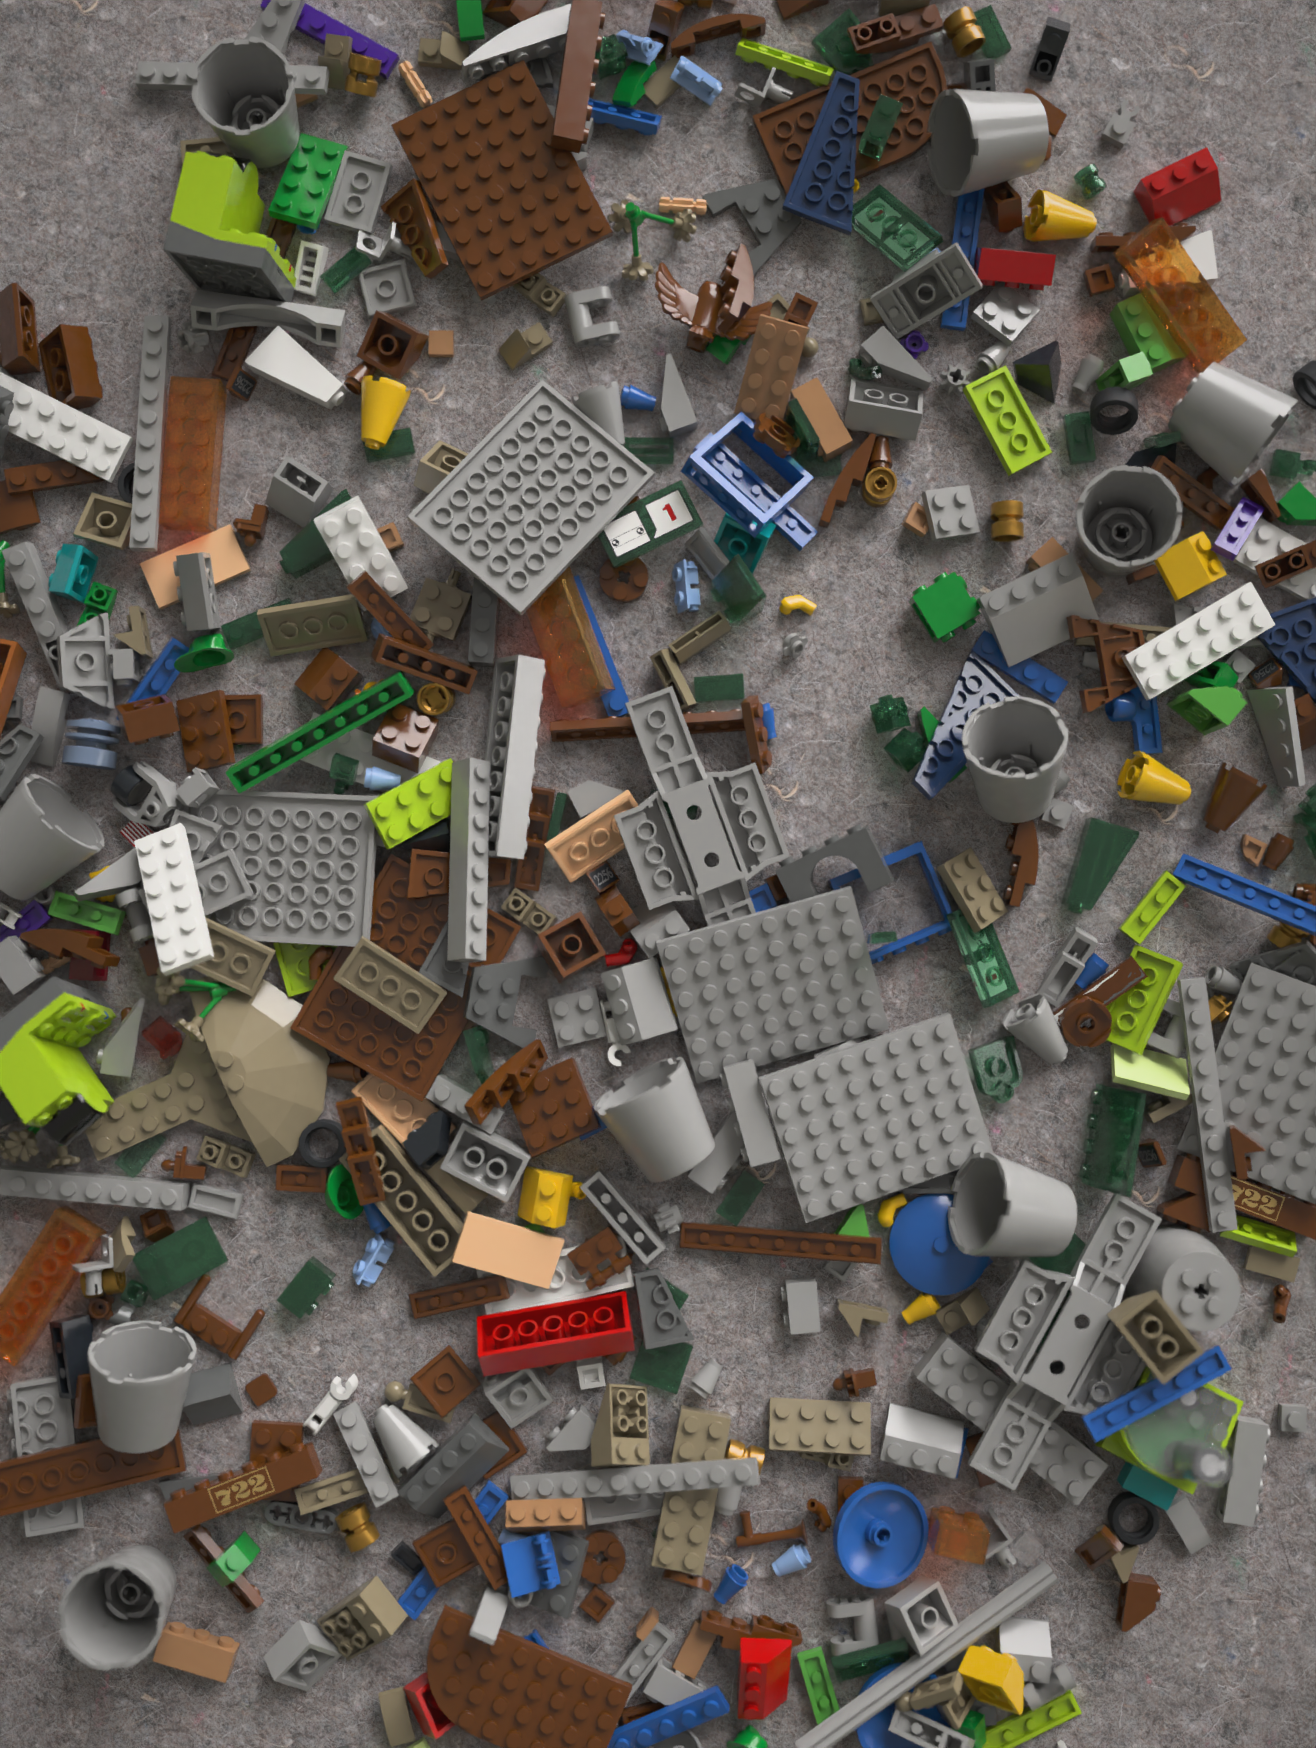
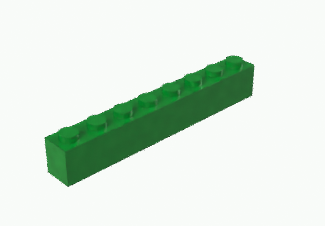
(320, 731)

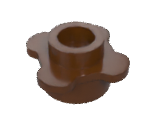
(97, 1313)

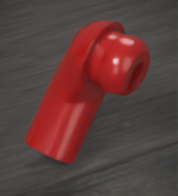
(624, 955)

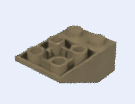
(621, 1428)
(362, 1618)

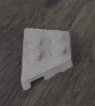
(86, 662)

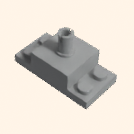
(926, 290)

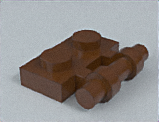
(595, 1251)

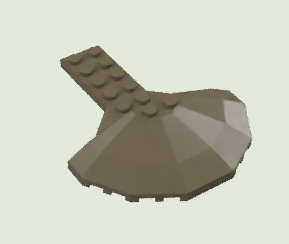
(243, 1079)

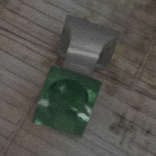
(134, 1297)

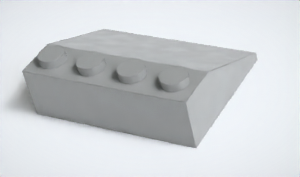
(1034, 608)

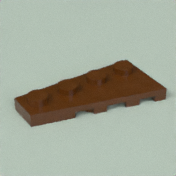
(416, 225)
(431, 871)

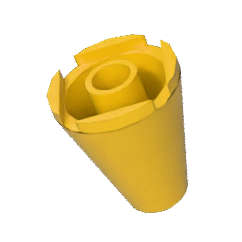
(1056, 219)
(380, 409)
(1151, 781)

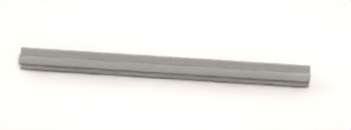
(920, 1667)

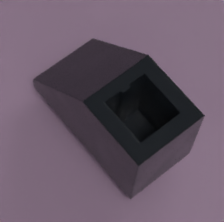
(1049, 48)
(430, 1141)

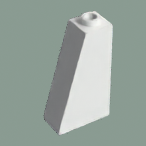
(1200, 250)
(291, 366)

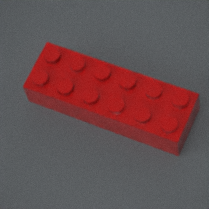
(554, 1333)

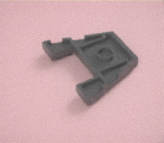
(762, 212)
(1292, 960)
(494, 997)

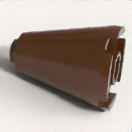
(1230, 798)

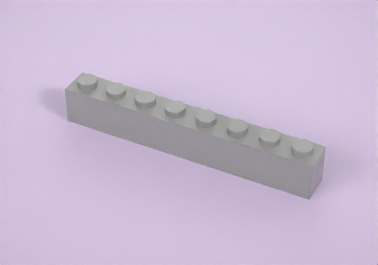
(468, 861)
(94, 1188)

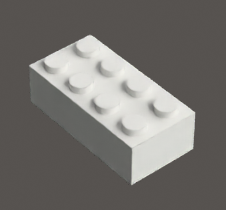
(359, 546)

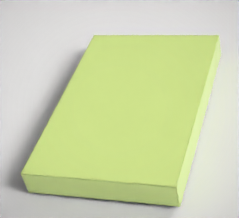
(1150, 1072)

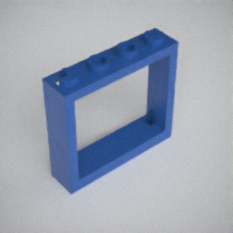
(729, 497)
(919, 936)

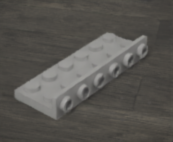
(41, 1424)

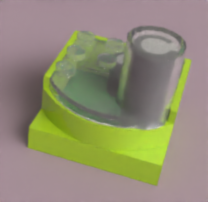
(1182, 1439)

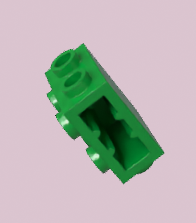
(945, 606)

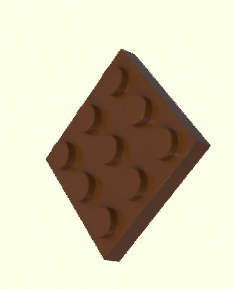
(554, 1108)

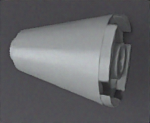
(603, 408)
(1037, 1028)
(402, 1439)

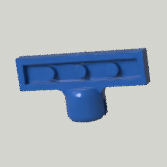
(1143, 718)

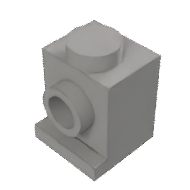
(125, 666)
(196, 789)

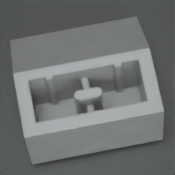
(297, 492)

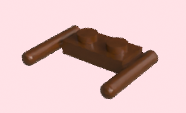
(212, 1327)

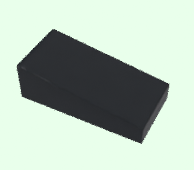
(407, 1558)

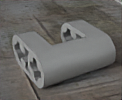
(580, 320)
(137, 915)
(1173, 1039)
(862, 1610)
(1042, 1693)

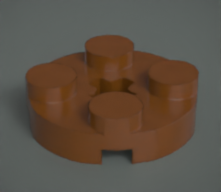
(776, 435)
(620, 591)
(1084, 1036)
(613, 1549)

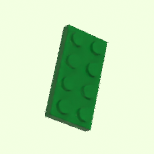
(307, 181)

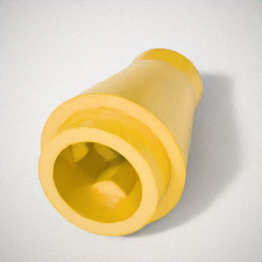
(922, 1307)

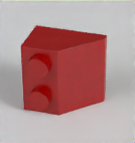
(427, 1712)

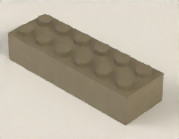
(414, 1204)
(688, 1514)

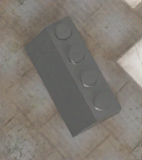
(457, 1462)

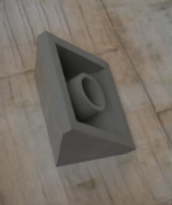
(212, 1394)

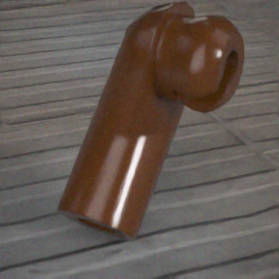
(317, 959)
(818, 1508)

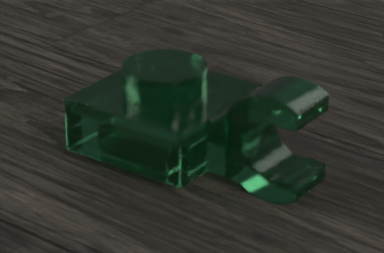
(1288, 464)
(344, 771)

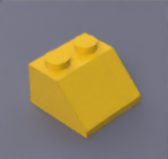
(1189, 566)
(545, 1197)
(993, 1678)

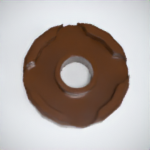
(687, 1580)

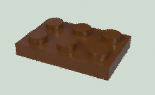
(205, 731)
(272, 1437)

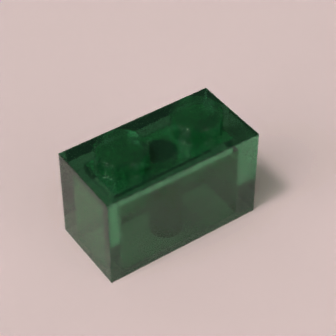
(880, 127)
(306, 1288)

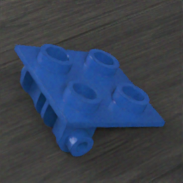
(530, 1564)

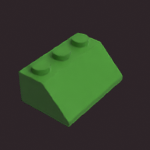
(1145, 333)
(1208, 707)

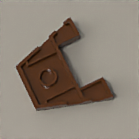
(1111, 645)

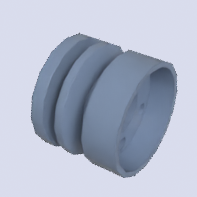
(91, 744)

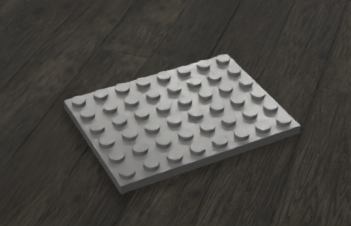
(531, 497)
(304, 862)
(773, 983)
(1270, 1080)
(875, 1117)

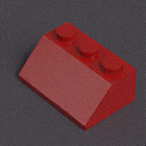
(1180, 189)
(1014, 268)
(762, 1676)

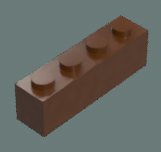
(424, 663)

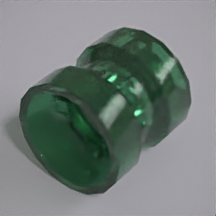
(1090, 181)

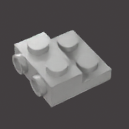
(517, 1394)

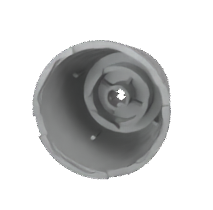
(248, 99)
(985, 138)
(1229, 419)
(1132, 503)
(1015, 756)
(42, 837)
(658, 1120)
(1009, 1210)
(1176, 1265)
(140, 1384)
(110, 1621)

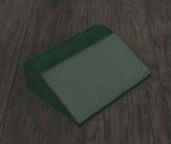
(1113, 1139)

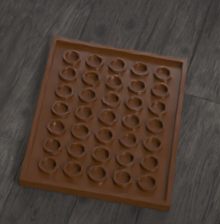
(498, 182)
(368, 1035)

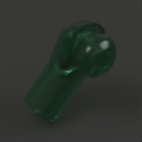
(855, 368)

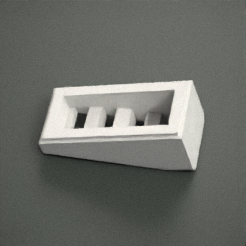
(320, 261)

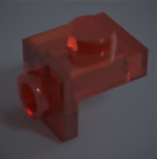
(163, 1037)

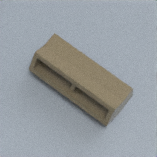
(699, 637)
(676, 675)
(461, 1192)

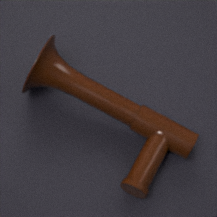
(750, 1539)

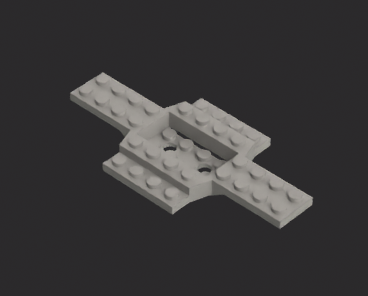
(683, 783)
(1095, 1358)

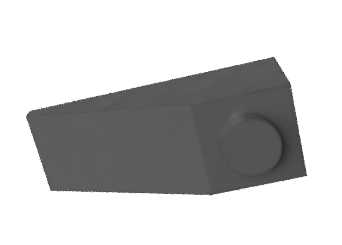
(979, 74)

